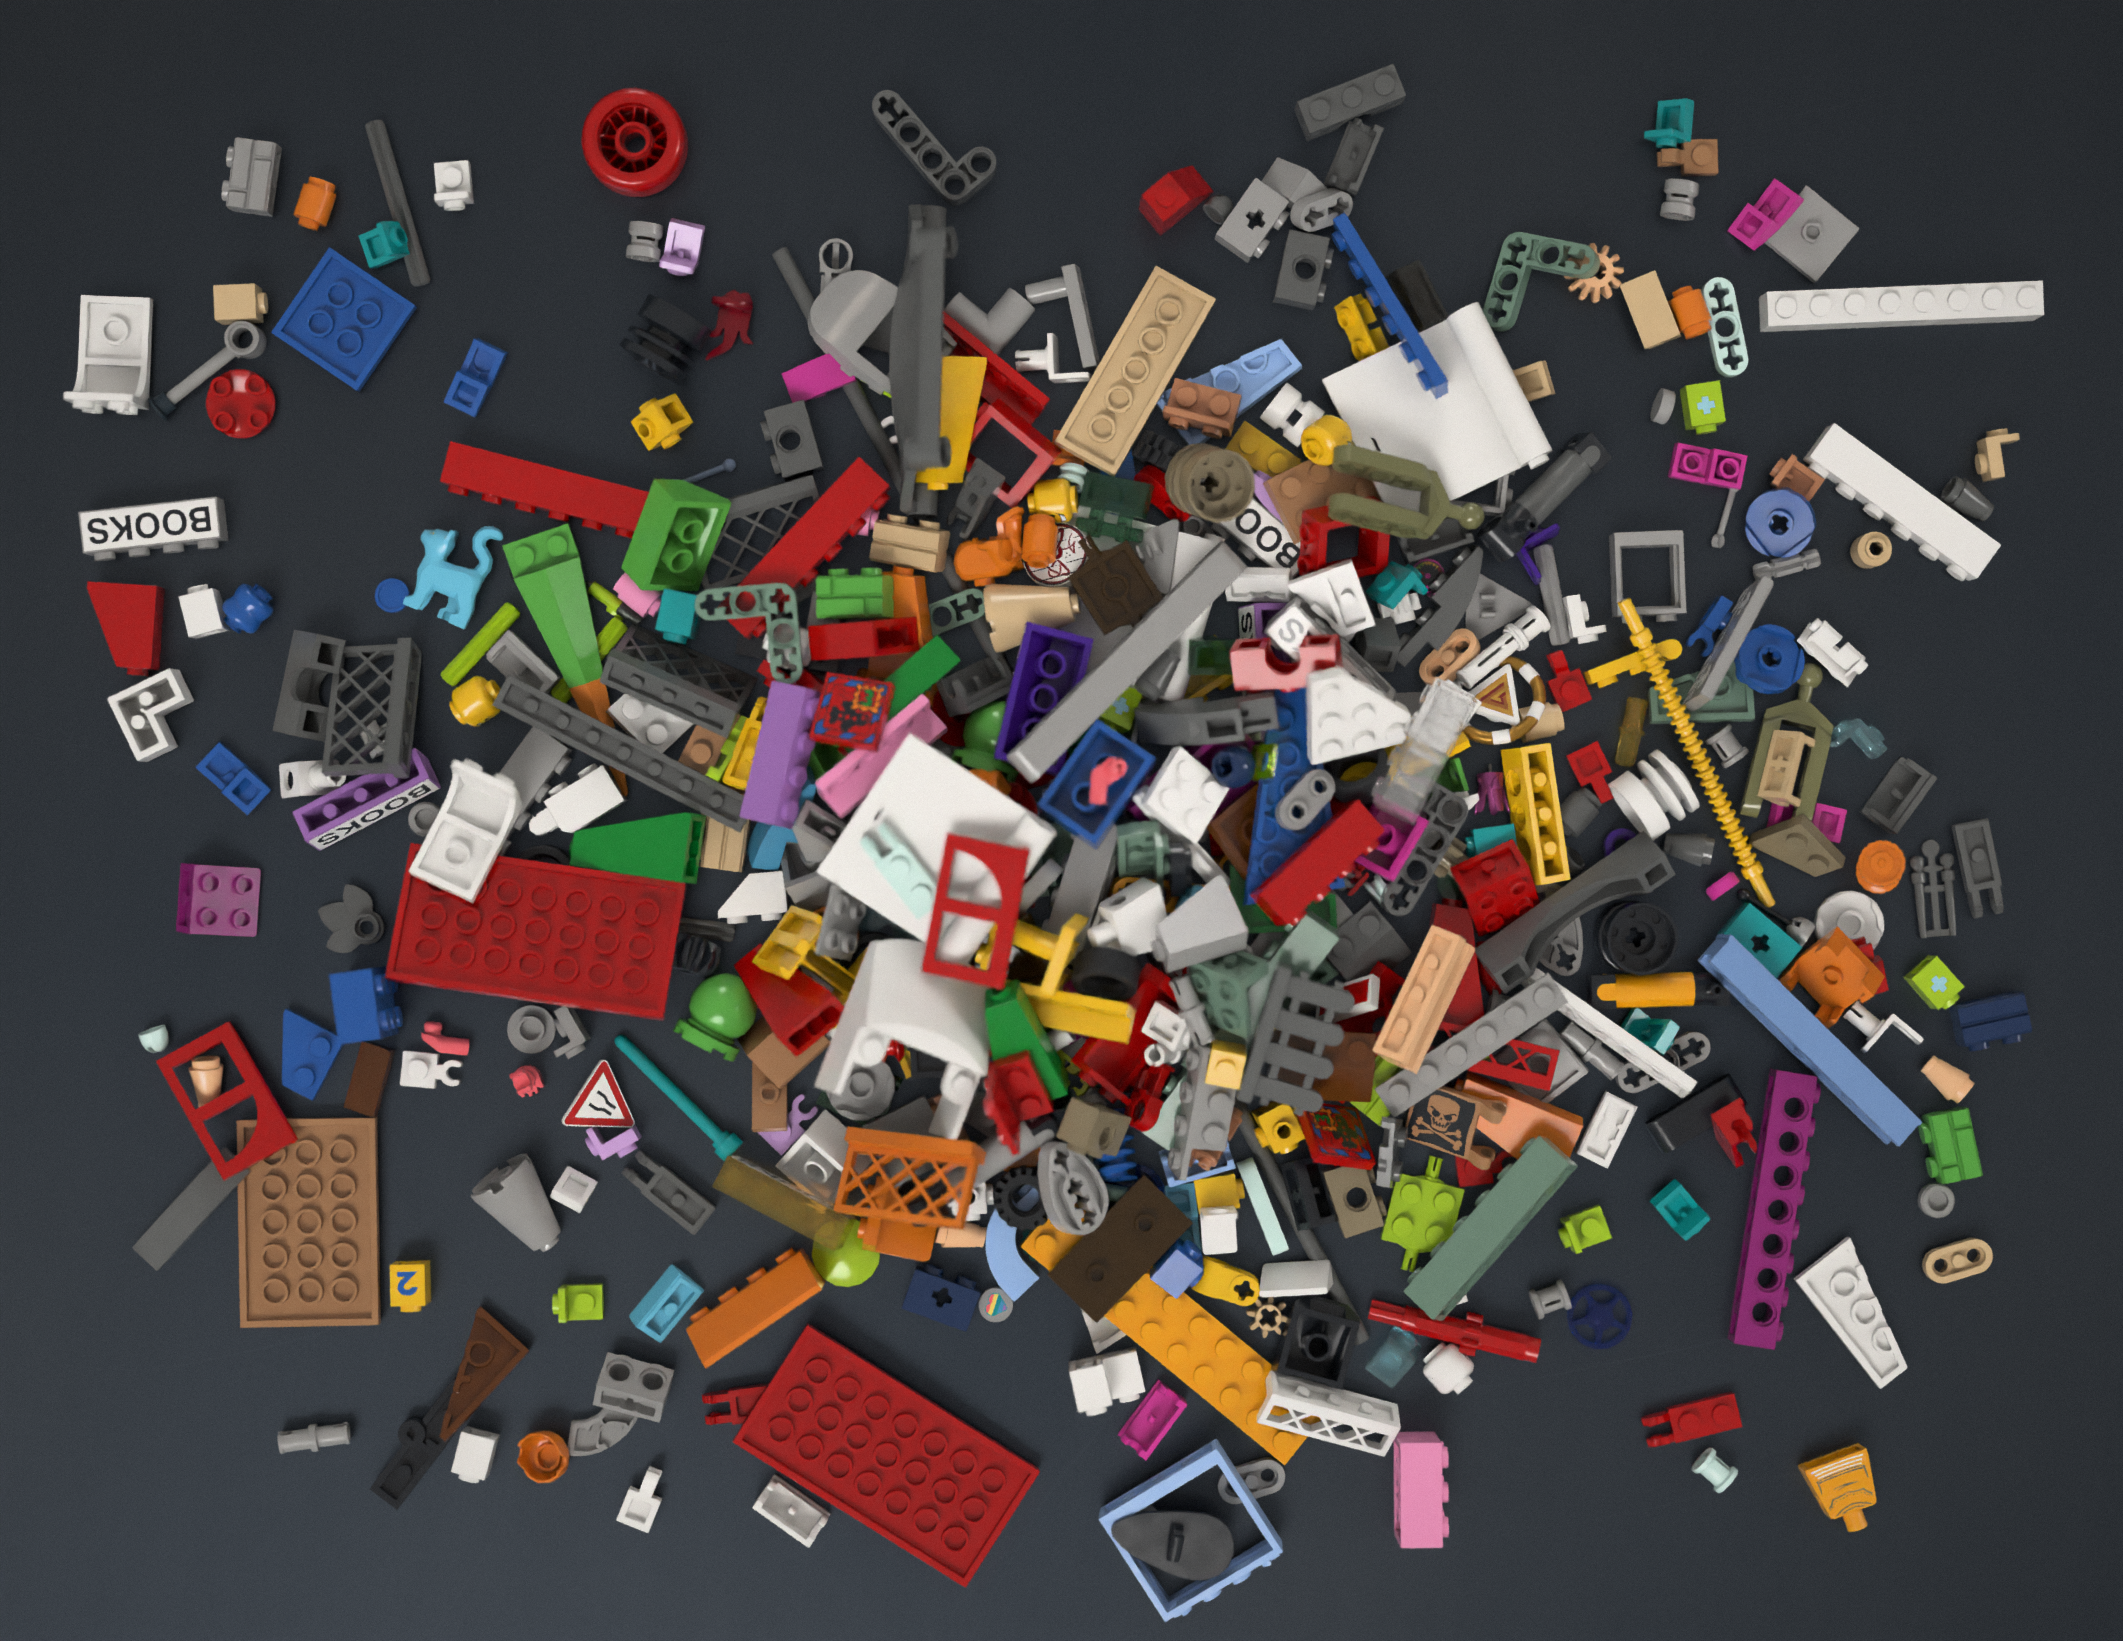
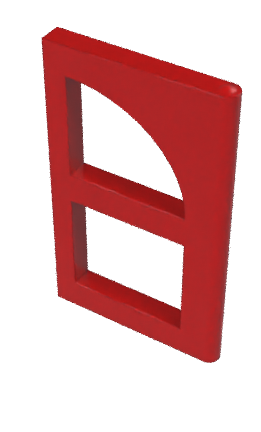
(1009, 869)
(272, 1127)

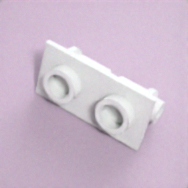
(1820, 641)

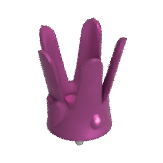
(1491, 785)

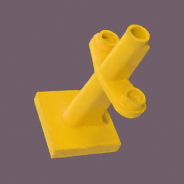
(794, 945)
(1051, 947)

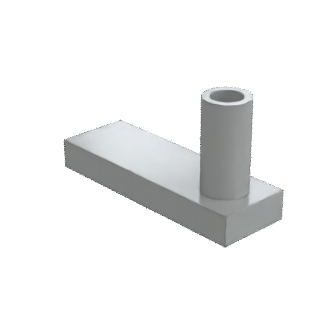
(1072, 286)

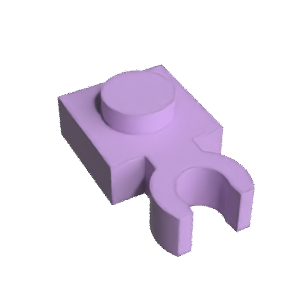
(784, 1139)

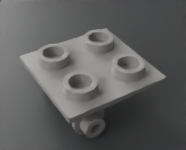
(840, 925)

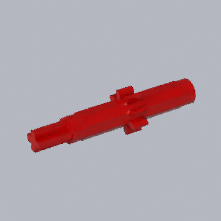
(1467, 1333)

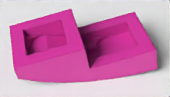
(1767, 216)
(815, 378)
(1826, 818)

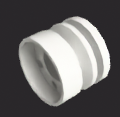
(1659, 791)

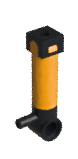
(1656, 990)

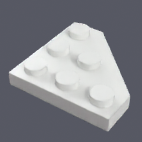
(1349, 717)

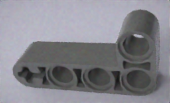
(928, 144)
(1429, 858)

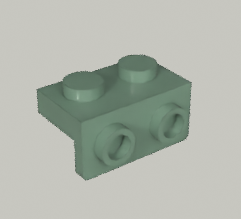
(1142, 850)

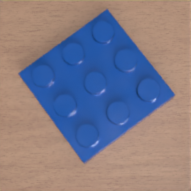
(344, 319)

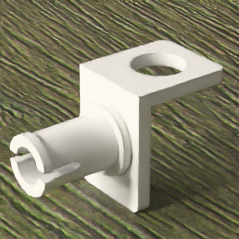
(1048, 360)
(307, 779)
(1874, 1028)
(1218, 1229)

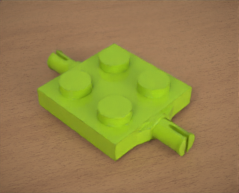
(1421, 1212)

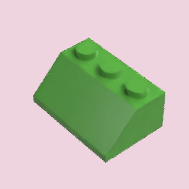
(675, 536)

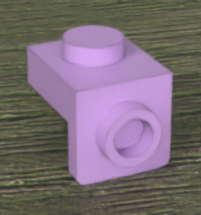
(682, 247)
(621, 1144)

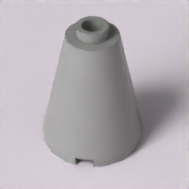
(519, 1203)

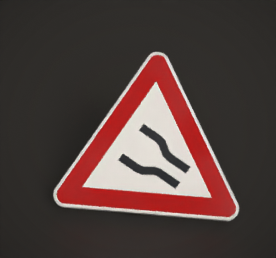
(599, 1102)

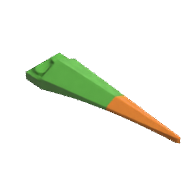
(555, 591)

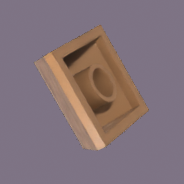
(773, 1057)

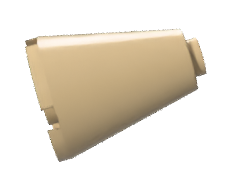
(1013, 605)

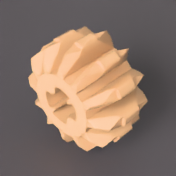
(1594, 285)

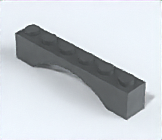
(1626, 872)

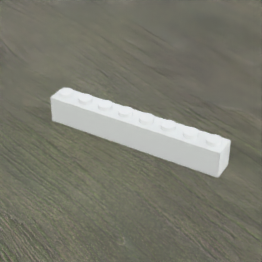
(1901, 306)

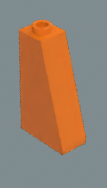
(909, 601)
(1524, 1117)

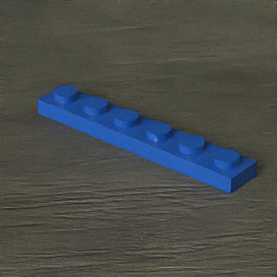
(1395, 318)

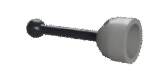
(1797, 928)

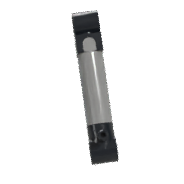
(1034, 1134)

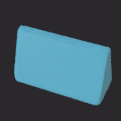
(665, 1303)

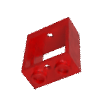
(1028, 435)
(1372, 545)

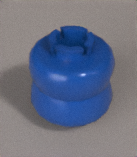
(247, 608)

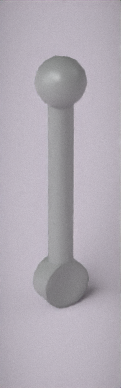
(1718, 539)

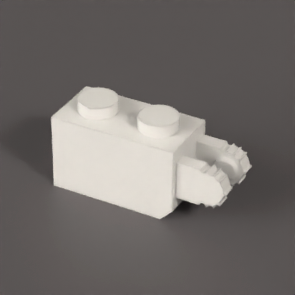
(579, 803)

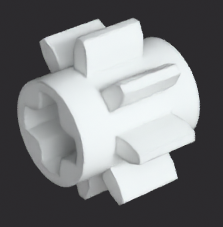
(1403, 611)

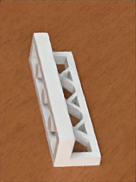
(1334, 1409)

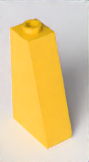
(959, 404)

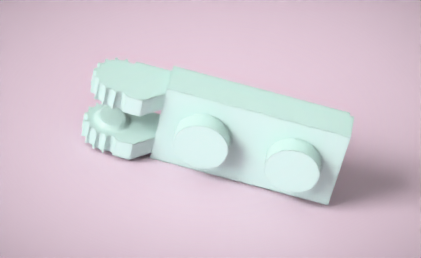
(903, 872)

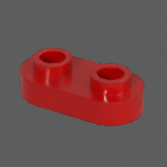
(1160, 498)

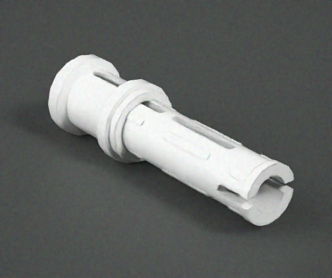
(1514, 638)

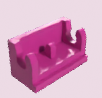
(1152, 1419)

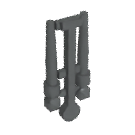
(1930, 849)

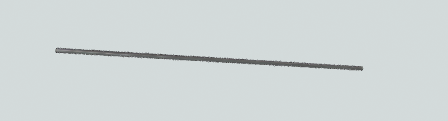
(981, 630)

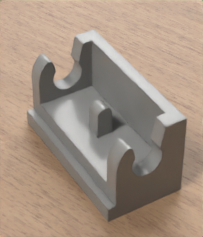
(517, 659)

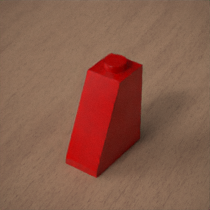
(1173, 198)
(131, 623)
(863, 638)

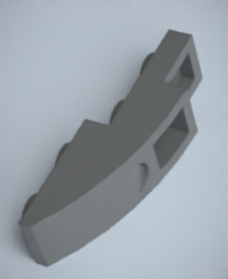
(1452, 596)
(1206, 722)

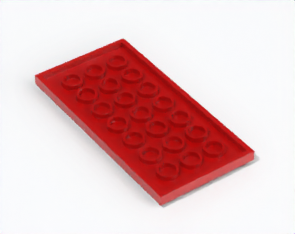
(543, 937)
(886, 1455)

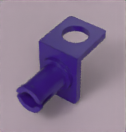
(1535, 539)

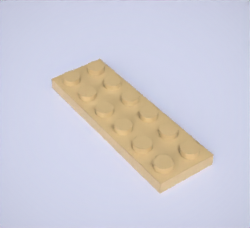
(1135, 371)

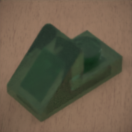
(1210, 656)

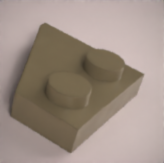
(1799, 845)

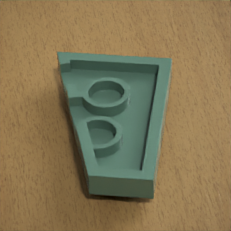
(1730, 704)

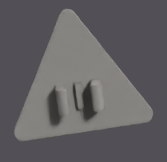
(1158, 553)
(1492, 607)

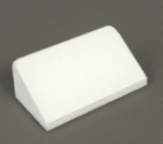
(1296, 1278)

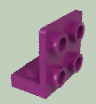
(218, 900)

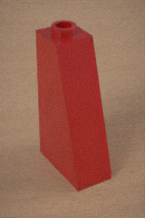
(1467, 1001)
(795, 1008)

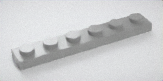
(1472, 1044)

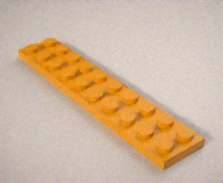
(1188, 1345)

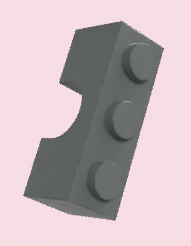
(1344, 102)
(307, 664)

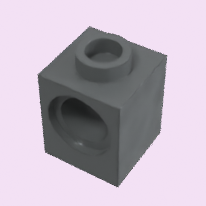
(1379, 645)

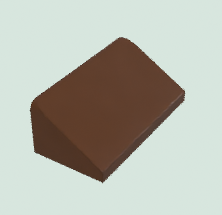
(369, 1078)

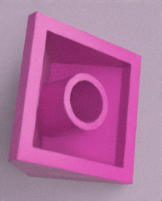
(1394, 844)

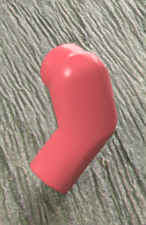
(1103, 776)
(441, 1043)

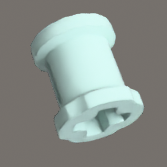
(1714, 1470)

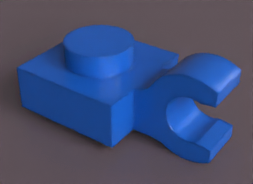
(1715, 617)

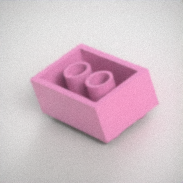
(1420, 1490)

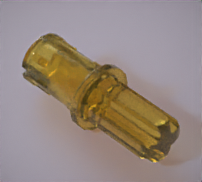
(1631, 731)

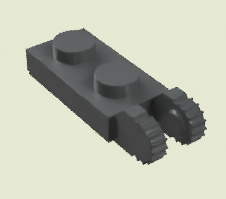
(1978, 864)
(671, 1194)

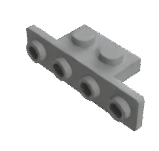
(1203, 1114)

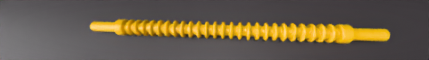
(1642, 638)

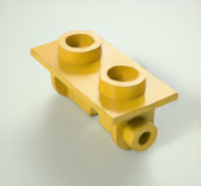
(1354, 316)

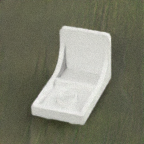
(113, 355)
(468, 831)

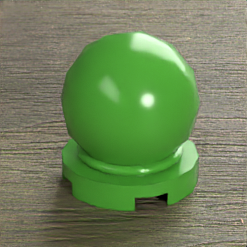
(980, 740)
(719, 1014)

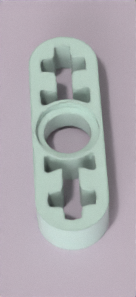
(1733, 315)
(1262, 1206)

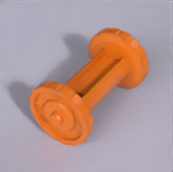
(1880, 867)

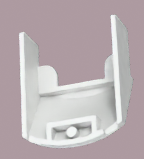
(919, 1010)

